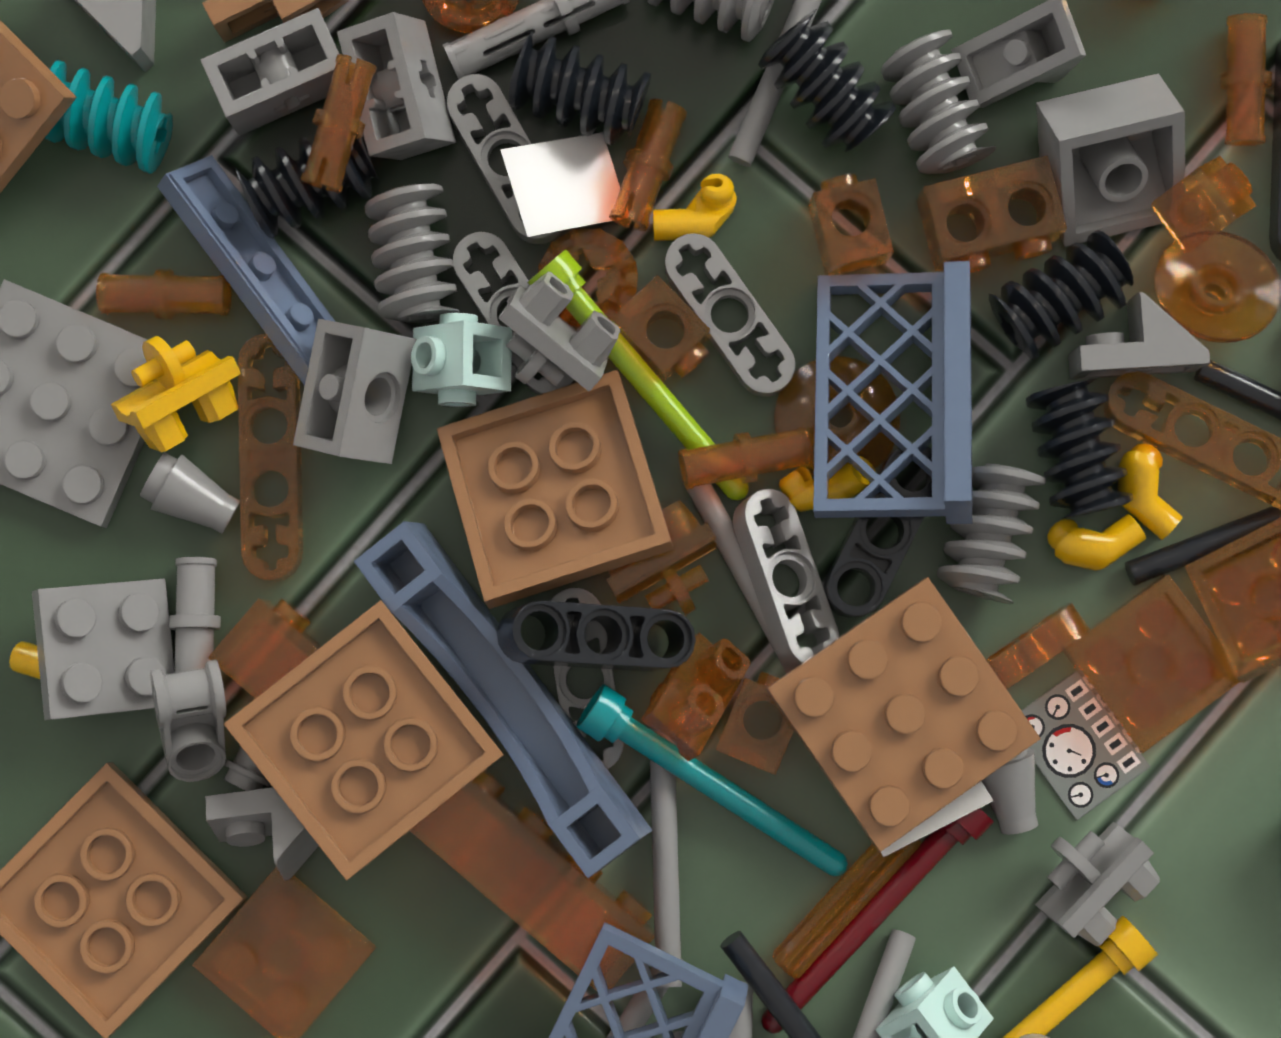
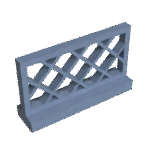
(950, 394)
(712, 1017)

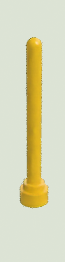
(1120, 952)

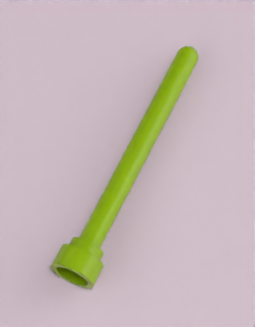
(637, 370)

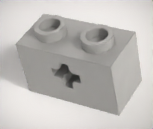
(273, 72)
(405, 100)

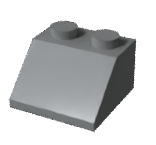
(1112, 154)

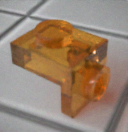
(1204, 203)

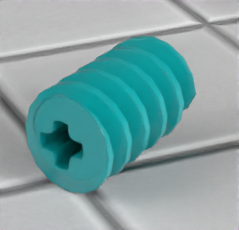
(113, 123)

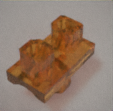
(690, 544)
(696, 694)

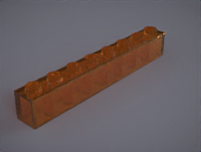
(475, 829)

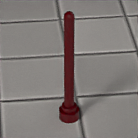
(877, 910)

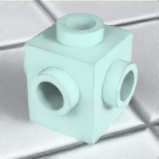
(461, 359)
(936, 1009)

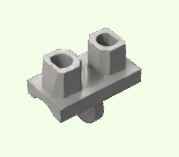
(549, 342)
(1092, 877)

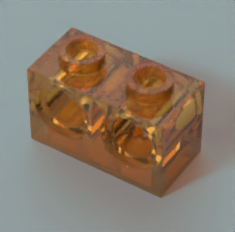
(985, 201)

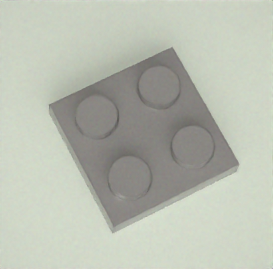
(101, 646)

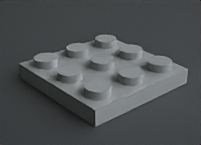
(56, 404)

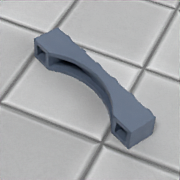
(456, 627)

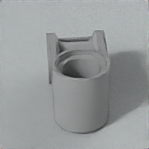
(191, 720)

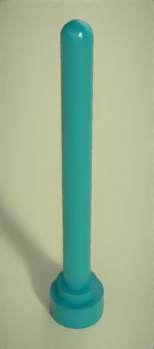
(612, 719)

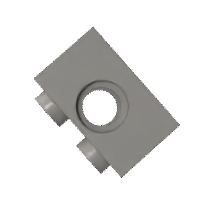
(354, 392)

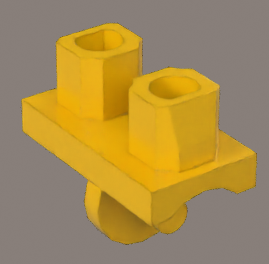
(172, 381)

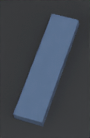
(247, 258)

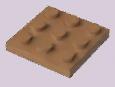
(554, 490)
(903, 714)
(363, 740)
(111, 900)

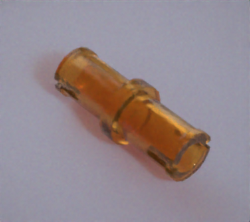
(1246, 79)
(338, 123)
(648, 164)
(163, 294)
(745, 457)

